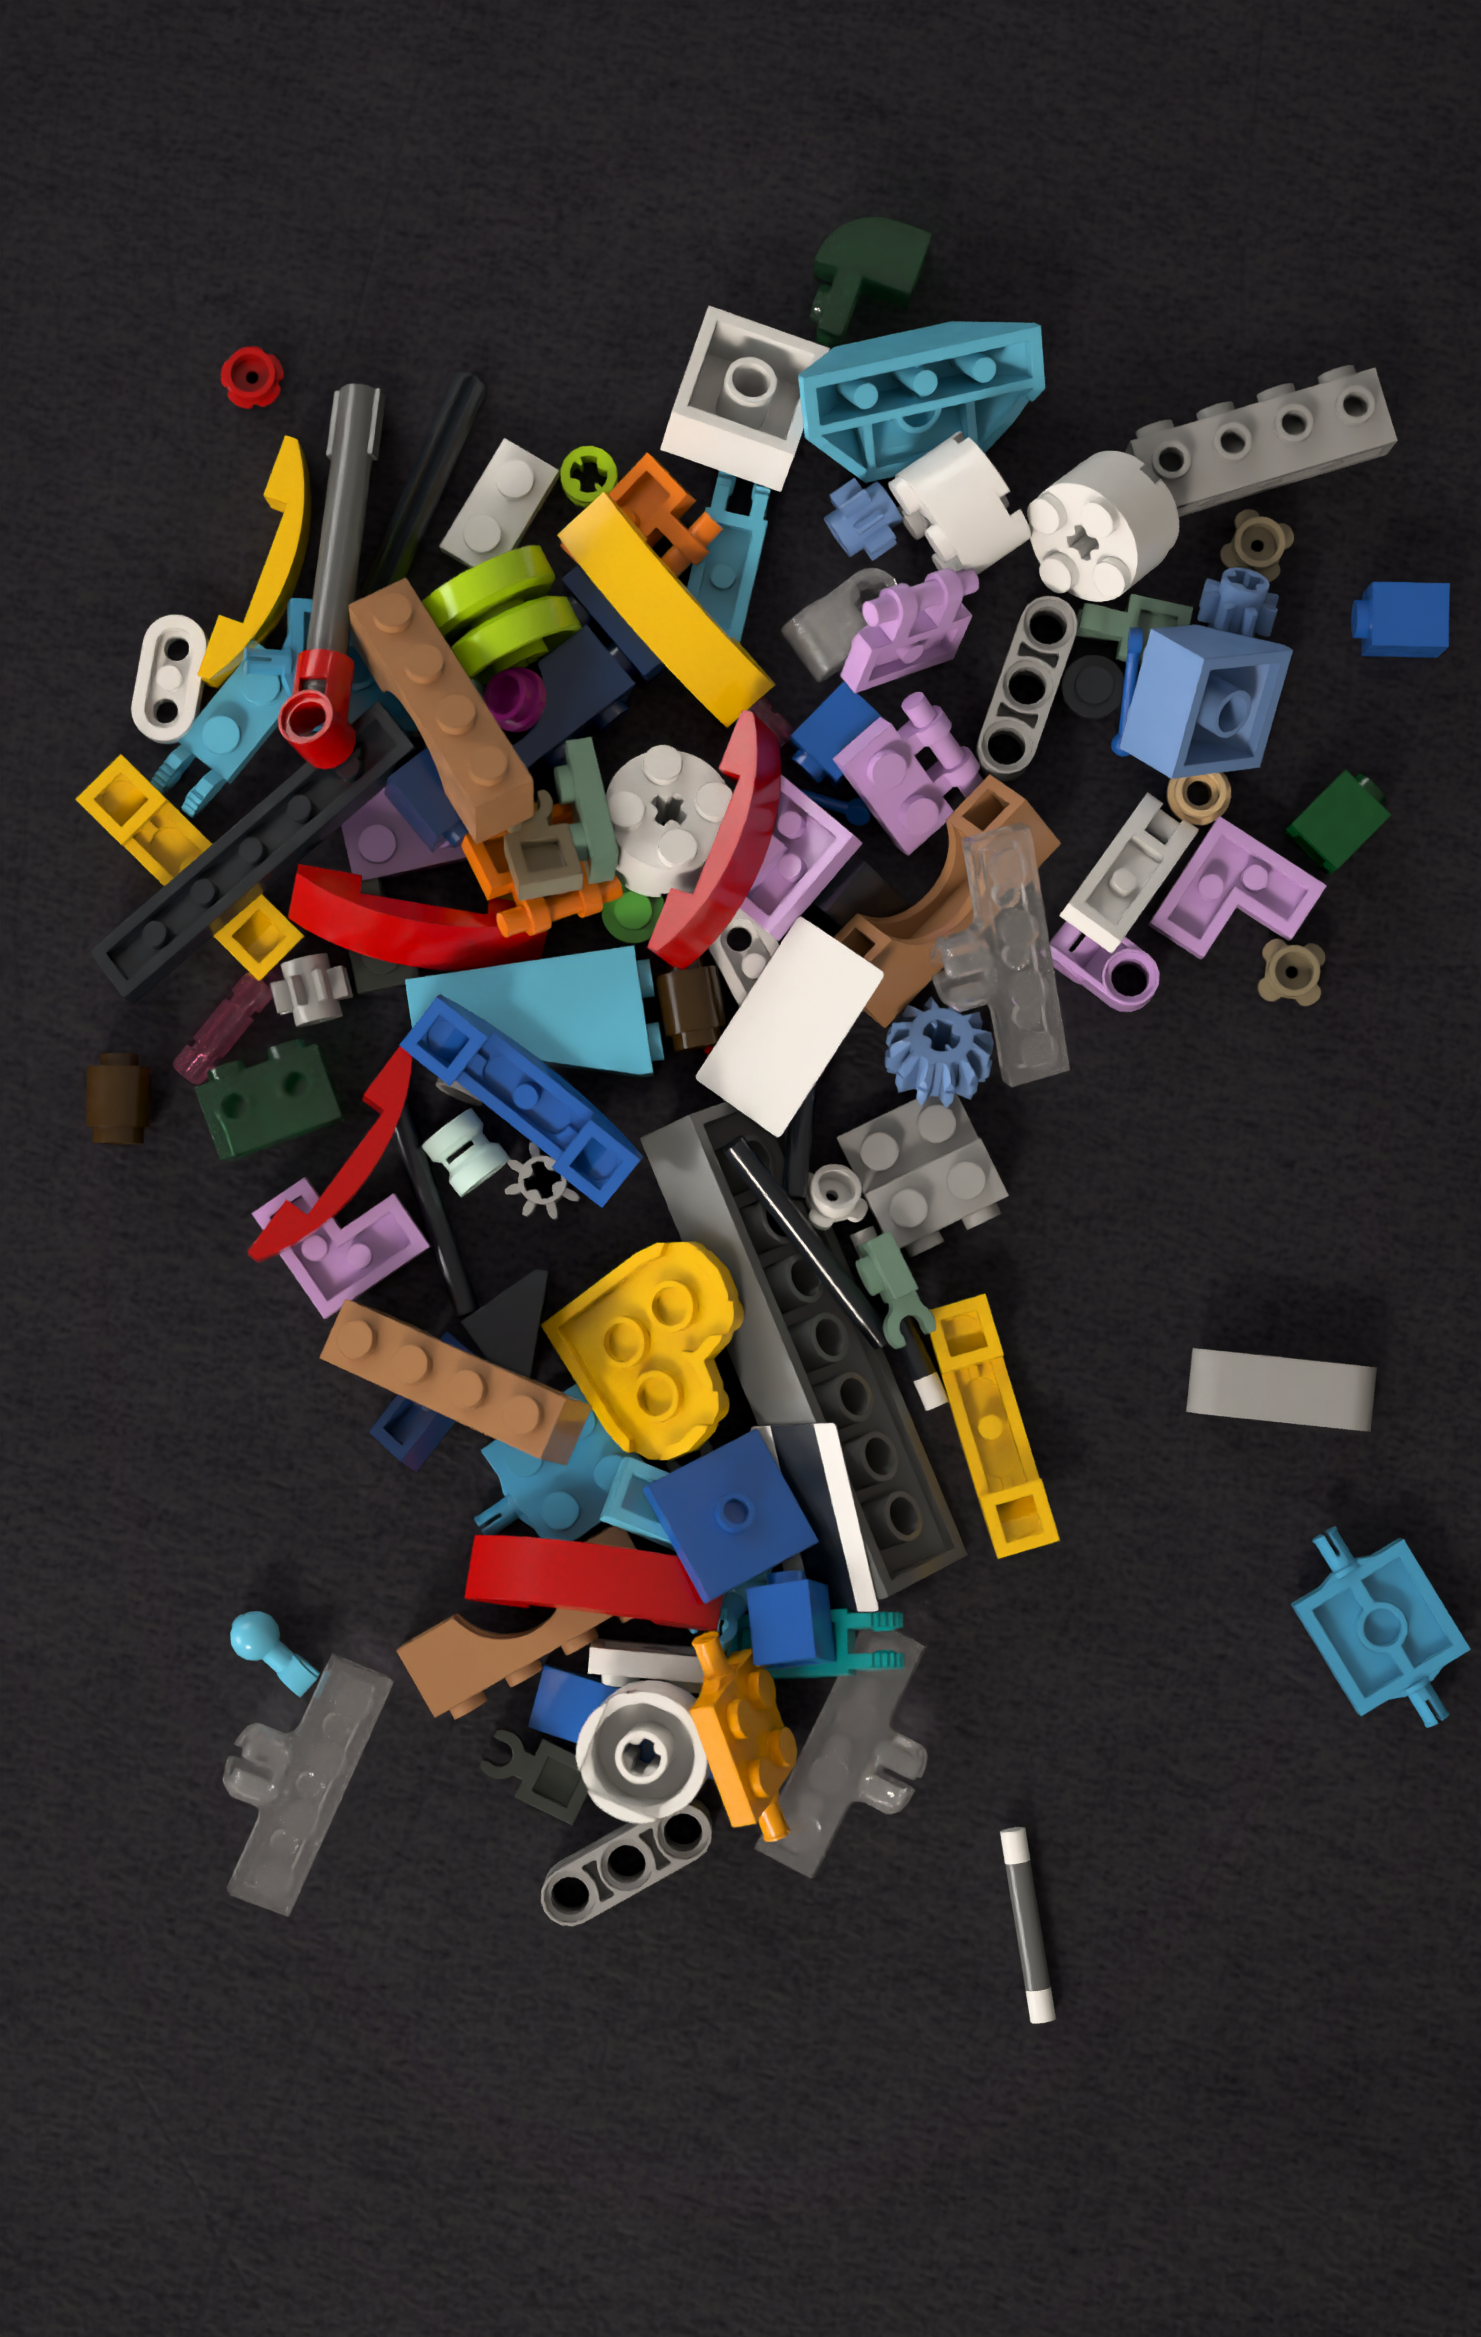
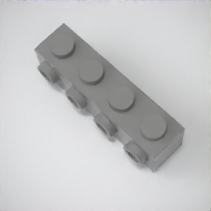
(1268, 442)

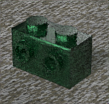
(270, 1100)

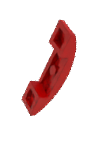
(696, 920)
(402, 930)
(292, 1225)
(587, 1580)

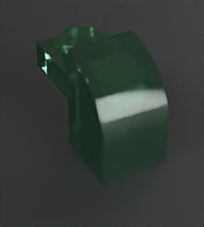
(866, 258)

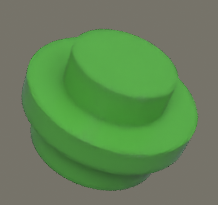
(632, 916)

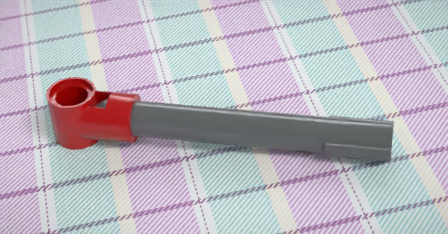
(324, 670)

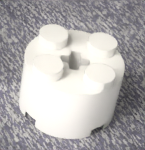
(959, 506)
(1102, 527)
(672, 790)
(611, 1761)

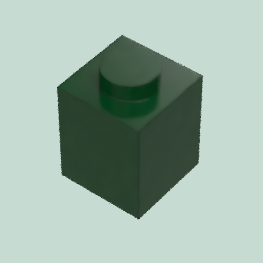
(1339, 821)

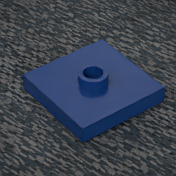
(730, 1516)

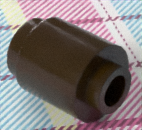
(691, 1005)
(118, 1099)

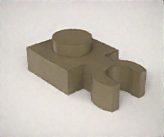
(542, 855)

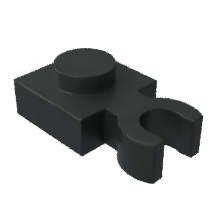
(548, 1776)

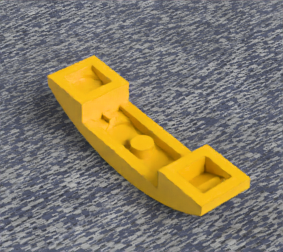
(289, 493)
(664, 611)
(169, 843)
(991, 1427)

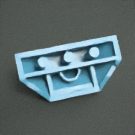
(907, 392)

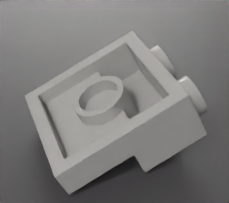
(923, 1171)

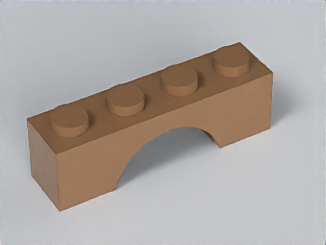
(468, 747)
(903, 941)
(456, 1382)
(461, 1660)

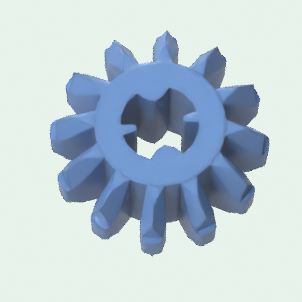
(938, 1052)

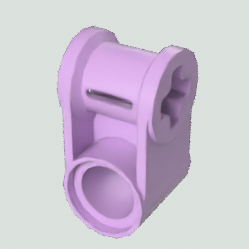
(1093, 967)

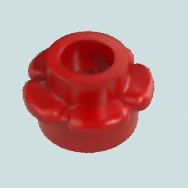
(247, 361)

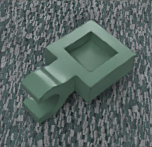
(1140, 612)
(887, 1273)

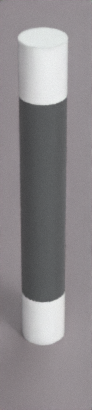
(1027, 1925)

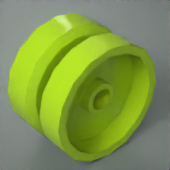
(501, 613)

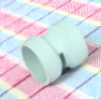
(476, 1162)

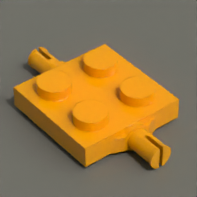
(743, 1736)

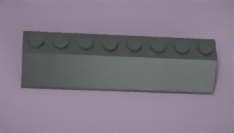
(799, 1347)

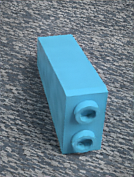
(562, 1009)

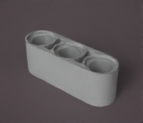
(1032, 659)
(1281, 1389)
(609, 1887)

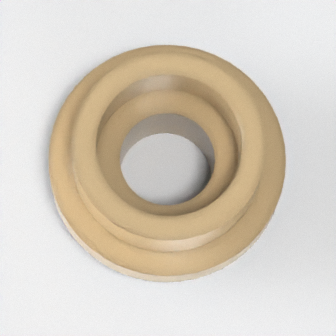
(1218, 802)

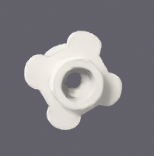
(842, 1184)

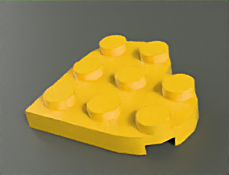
(648, 1347)

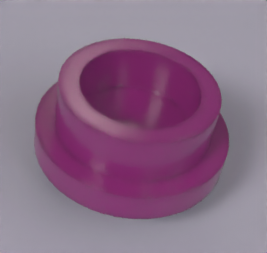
(515, 698)

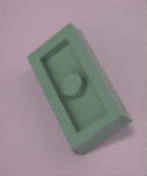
(581, 786)

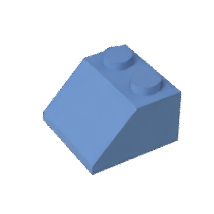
(1204, 700)

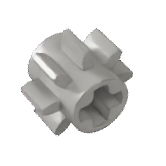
(311, 990)
(528, 1172)

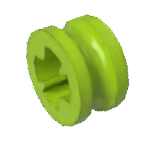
(575, 460)

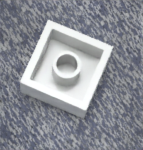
(741, 399)

